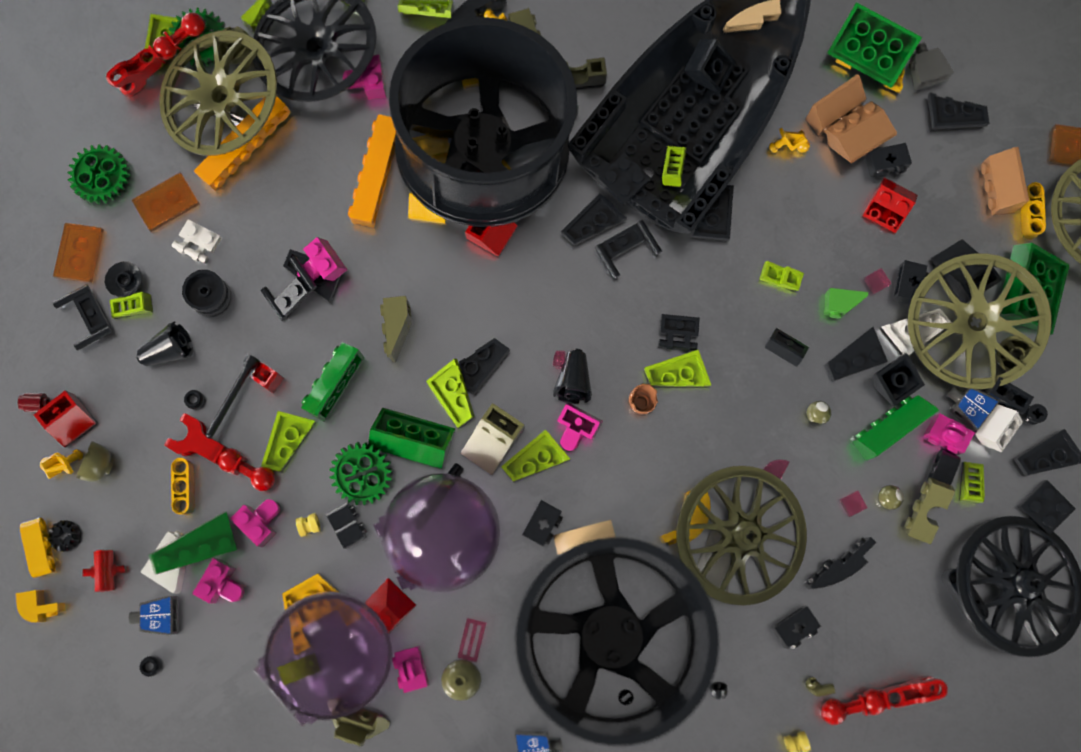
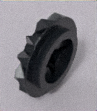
(70, 541)

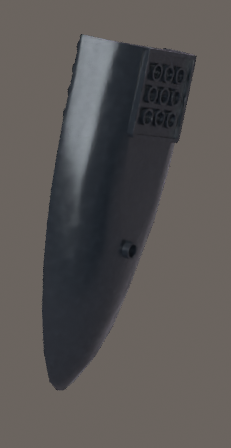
(663, 107)

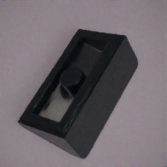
(786, 347)

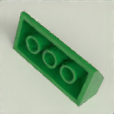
(332, 381)
(893, 427)
(411, 437)

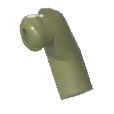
(818, 689)

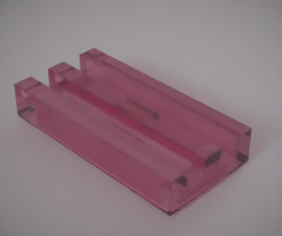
(464, 637)

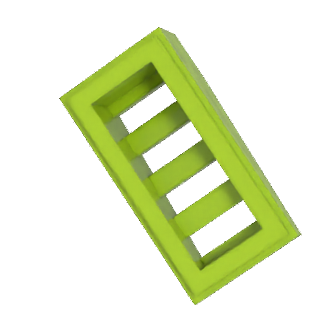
(254, 14)
(670, 177)
(143, 305)
(979, 489)

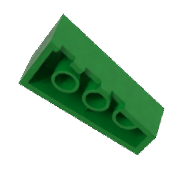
(199, 544)

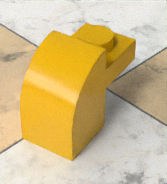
(33, 608)

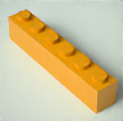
(218, 168)
(374, 173)

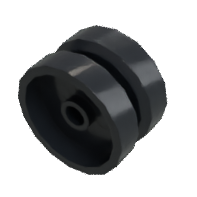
(206, 293)

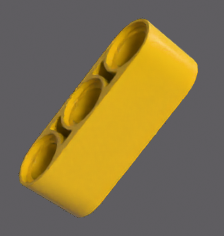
(1030, 219)
(177, 479)
(37, 547)

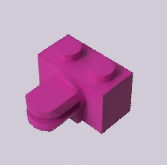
(371, 80)
(322, 260)
(578, 424)
(948, 434)
(256, 523)
(217, 583)
(411, 669)

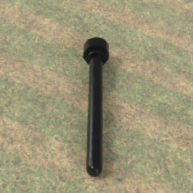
(250, 363)

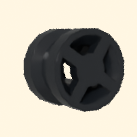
(1032, 418)

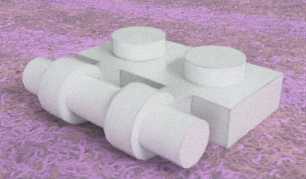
(199, 236)

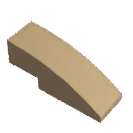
(754, 16)
(570, 539)

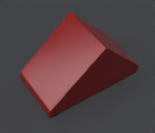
(266, 377)

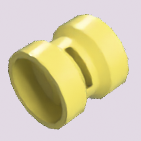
(308, 525)
(797, 743)

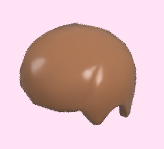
(643, 399)

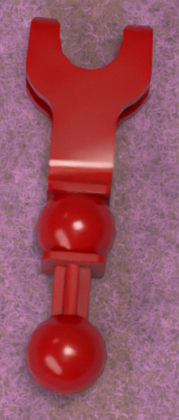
(138, 68)
(227, 458)
(876, 701)

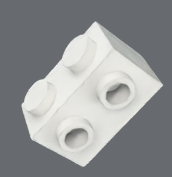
(999, 428)

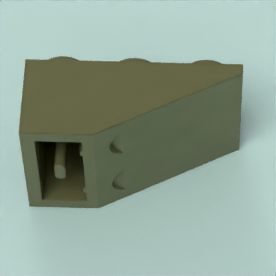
(397, 324)
(492, 439)

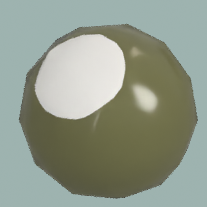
(819, 412)
(891, 497)

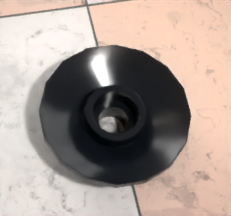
(118, 274)

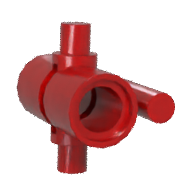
(103, 570)

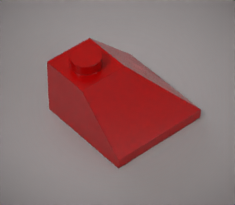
(390, 604)

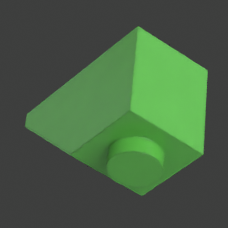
(841, 301)

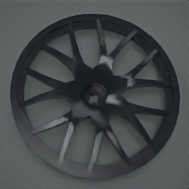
(311, 39)
(1017, 587)

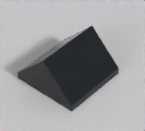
(898, 380)

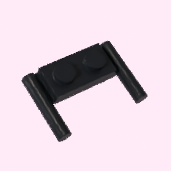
(624, 242)
(294, 292)
(90, 313)

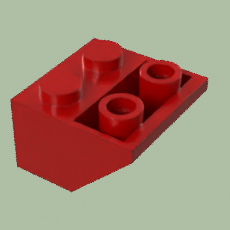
(890, 205)
(491, 238)
(65, 418)

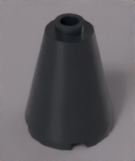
(166, 346)
(574, 379)

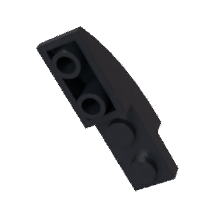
(475, 8)
(837, 571)

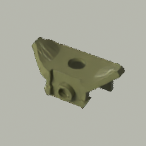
(359, 726)

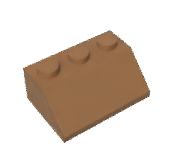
(836, 105)
(860, 132)
(1005, 182)

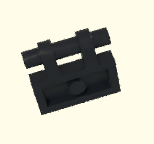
(679, 326)

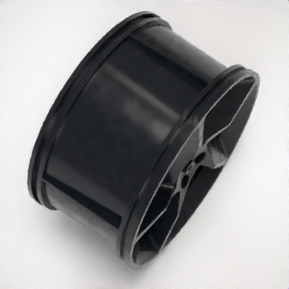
(492, 53)
(615, 638)

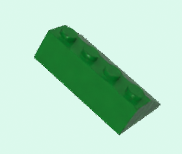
(874, 45)
(1048, 271)

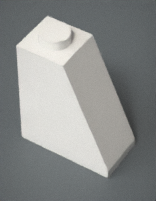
(172, 579)

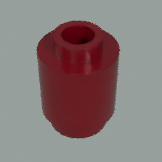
(32, 401)

